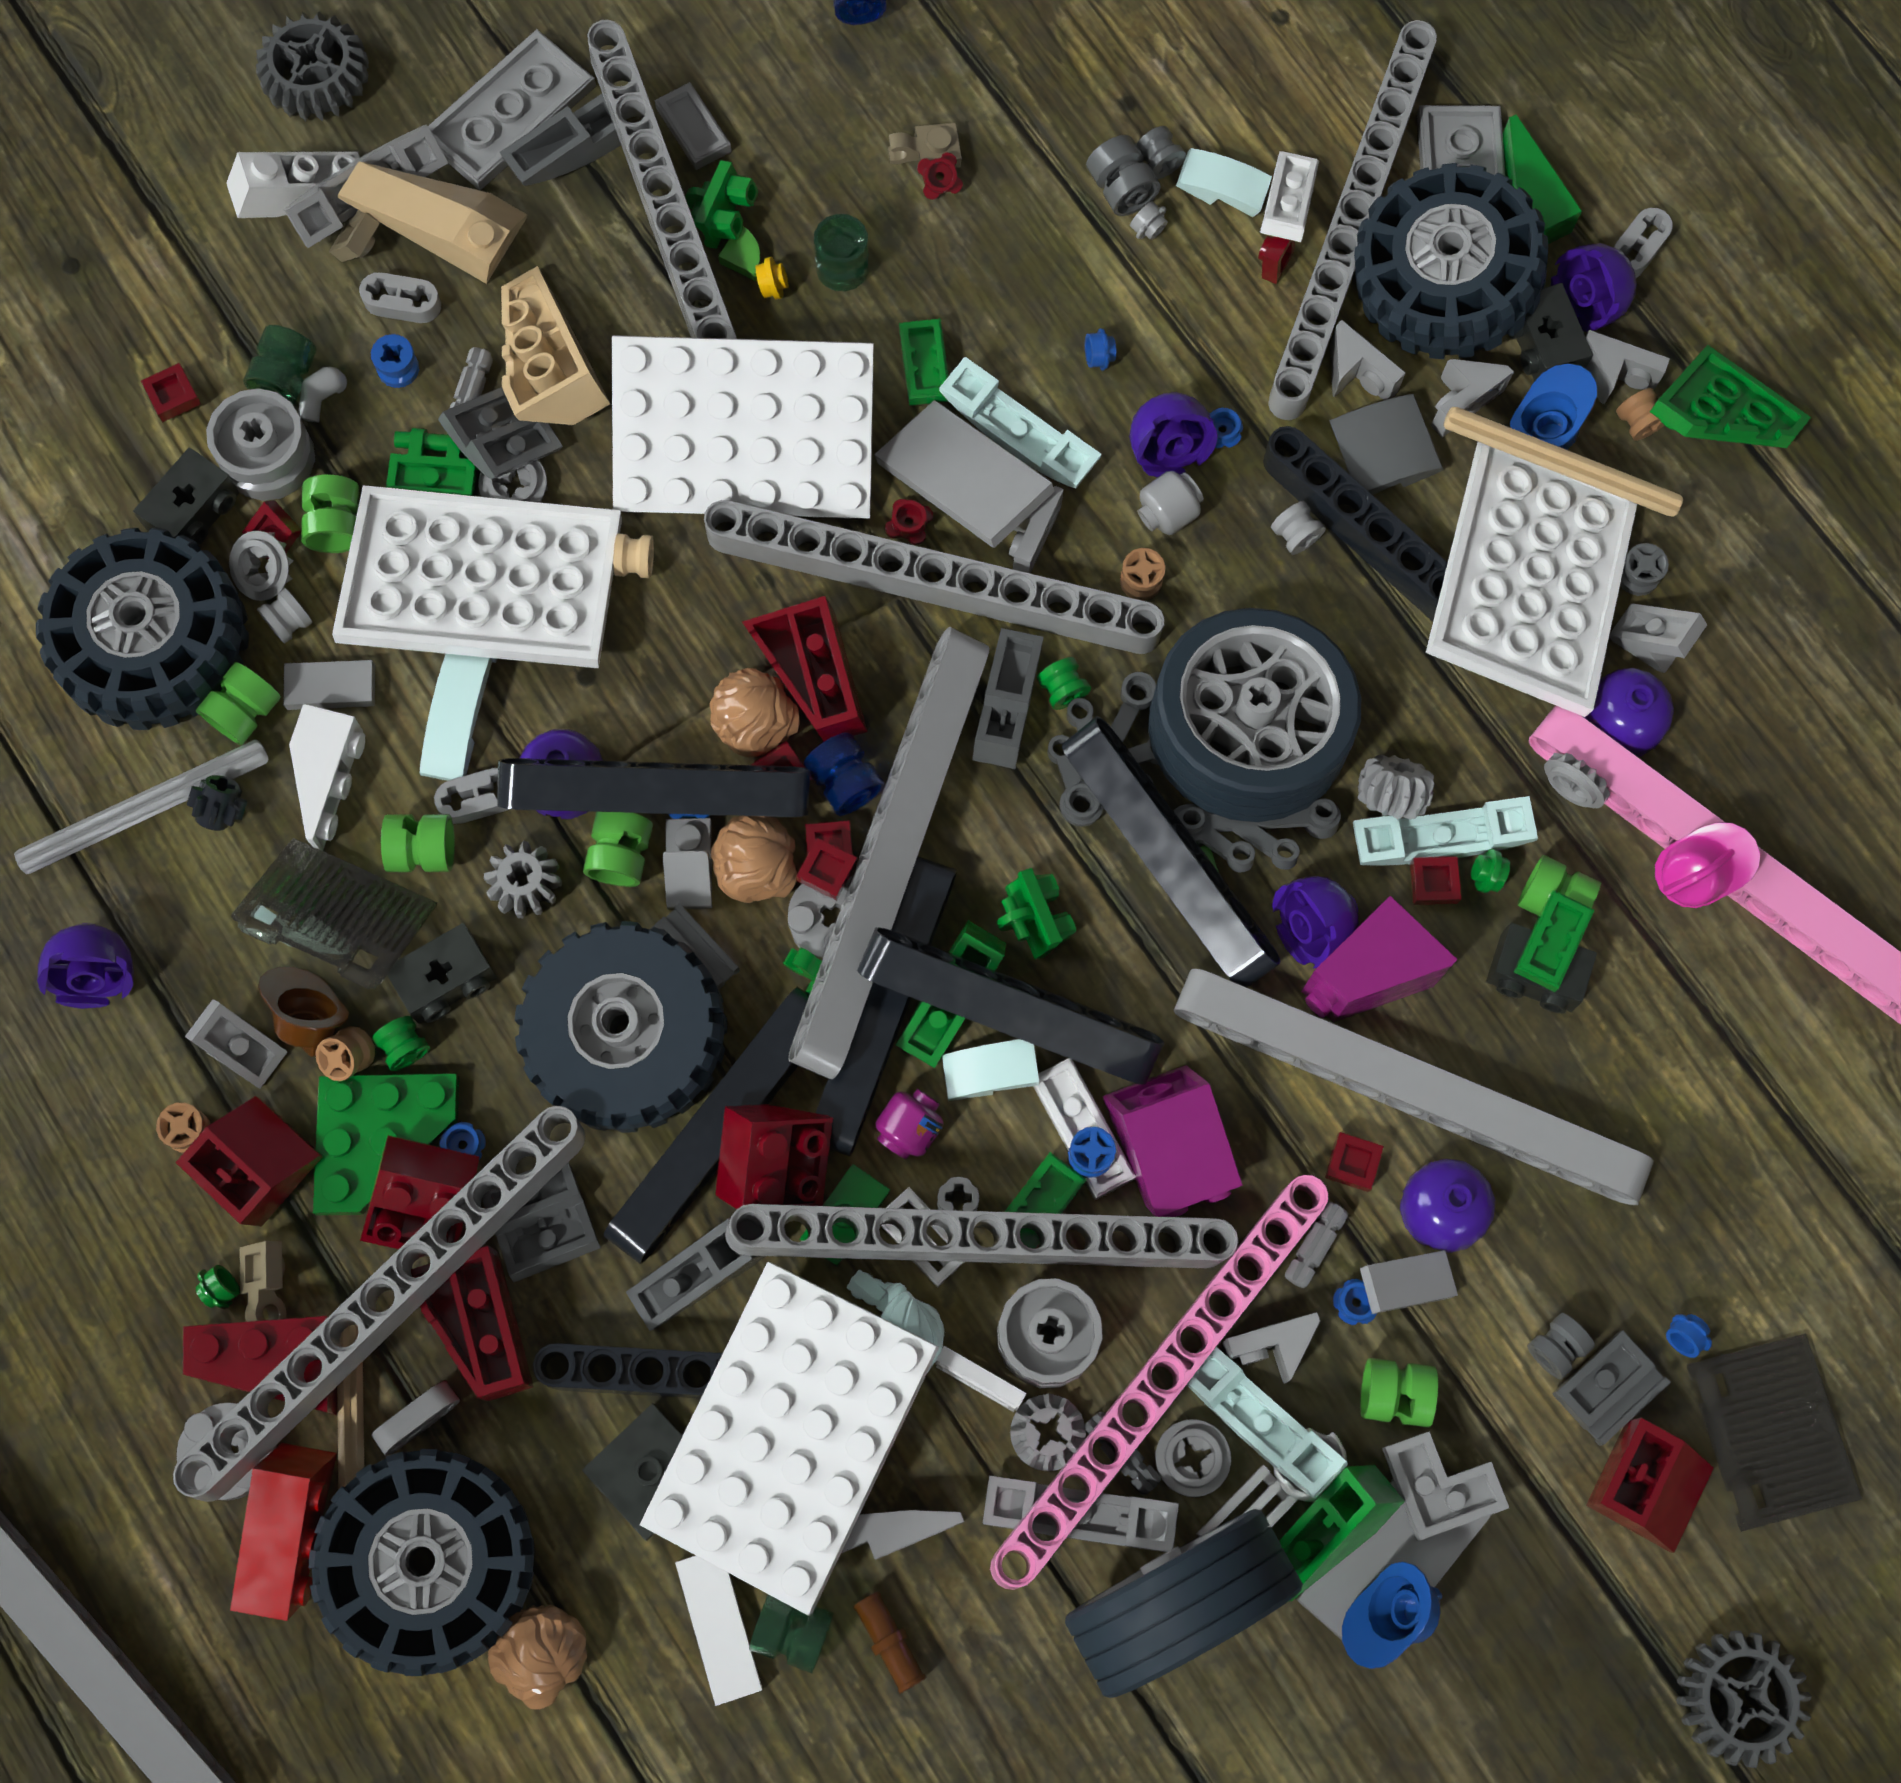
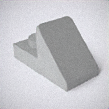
(1355, 357)
(1624, 362)
(1471, 388)
(1034, 531)
(1657, 634)
(688, 863)
(236, 1044)
(1286, 1339)

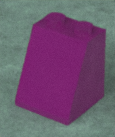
(1377, 965)
(1174, 1141)

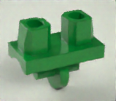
(716, 201)
(1031, 916)

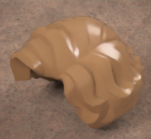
(752, 712)
(754, 859)
(539, 1654)

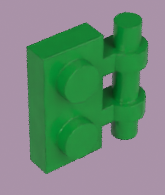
(430, 473)

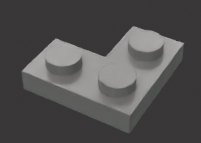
(1439, 1501)

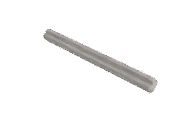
(136, 808)

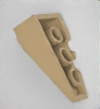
(445, 218)
(545, 365)

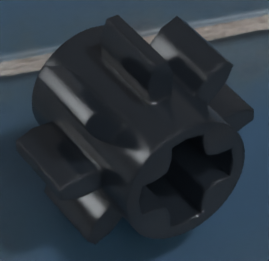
(216, 802)

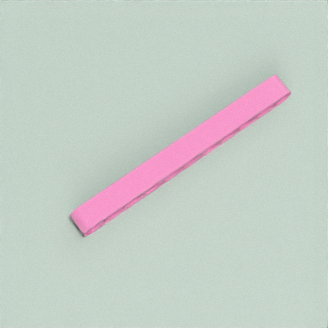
(1773, 894)
(1142, 1390)

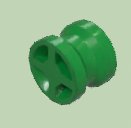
(1063, 682)
(401, 1043)

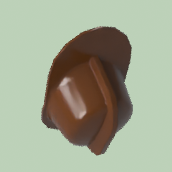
(301, 1007)

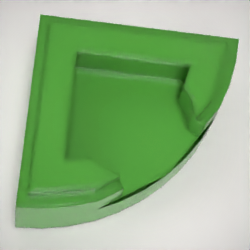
(742, 254)

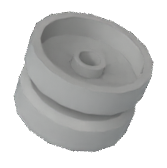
(261, 444)
(1052, 1305)

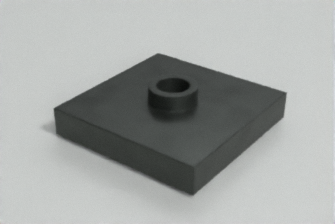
(635, 1464)

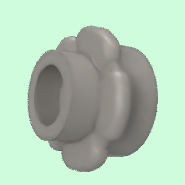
(1149, 221)

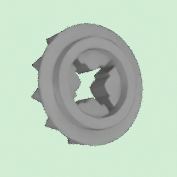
(531, 477)
(245, 564)
(1576, 781)
(1026, 1437)
(1200, 1437)

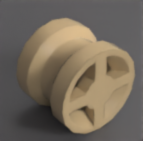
(633, 555)

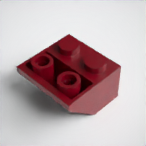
(773, 1156)
(249, 1161)
(412, 1188)
(1651, 1483)

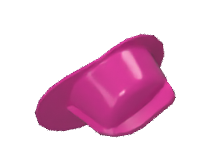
(1707, 864)

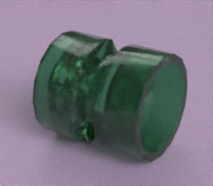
(841, 252)
(280, 362)
(791, 1633)

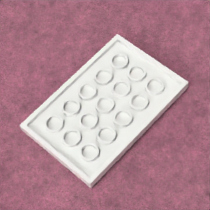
(742, 425)
(478, 577)
(1532, 580)
(789, 1437)

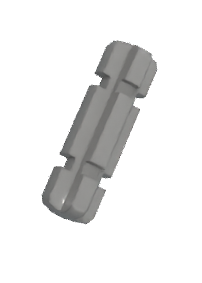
(472, 377)
(1316, 1245)

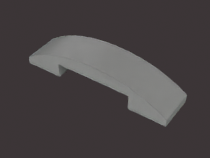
(322, 212)
(1109, 1520)

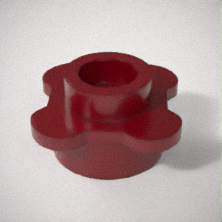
(930, 168)
(909, 509)

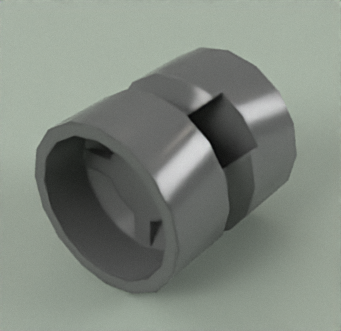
(1120, 171)

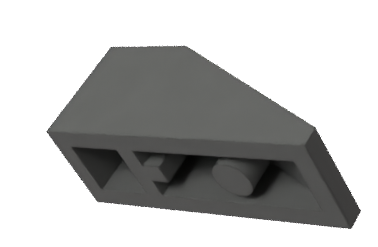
(692, 1275)

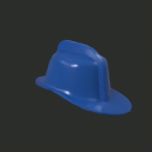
(1557, 405)
(1391, 1616)

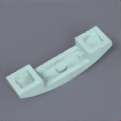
(1016, 428)
(453, 716)
(1447, 834)
(1265, 1425)

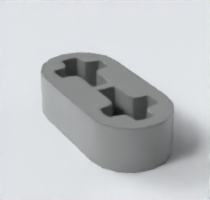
(1648, 247)
(400, 297)
(467, 787)
(415, 1418)

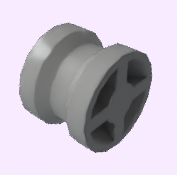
(1298, 527)
(284, 615)

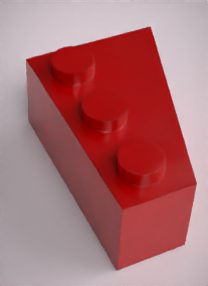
(279, 1529)

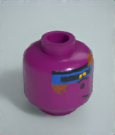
(909, 1123)

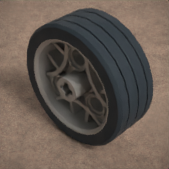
(1254, 714)
(1183, 1604)

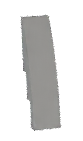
(898, 1529)

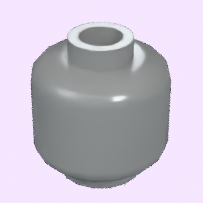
(1170, 502)

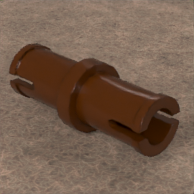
(889, 1642)

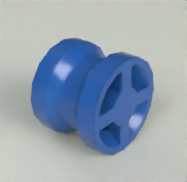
(394, 371)
(1092, 1143)

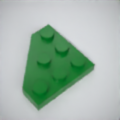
(1727, 404)
(355, 1124)

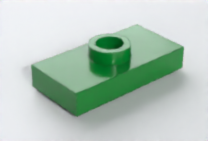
(923, 360)
(1554, 941)
(853, 1190)
(1046, 1191)

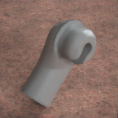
(317, 388)

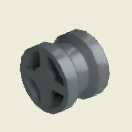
(1161, 152)
(1643, 559)

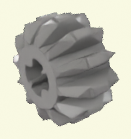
(1395, 787)
(506, 885)

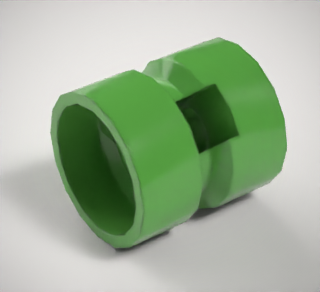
(330, 513)
(238, 703)
(415, 843)
(617, 849)
(1551, 876)
(1399, 1392)

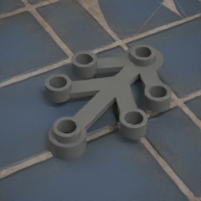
(1075, 787)
(1210, 824)

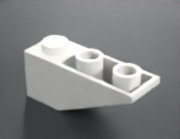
(270, 181)
(322, 758)

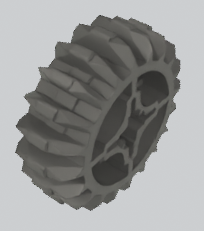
(315, 81)
(1731, 1715)

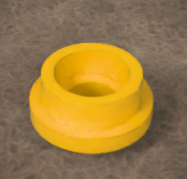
(771, 278)

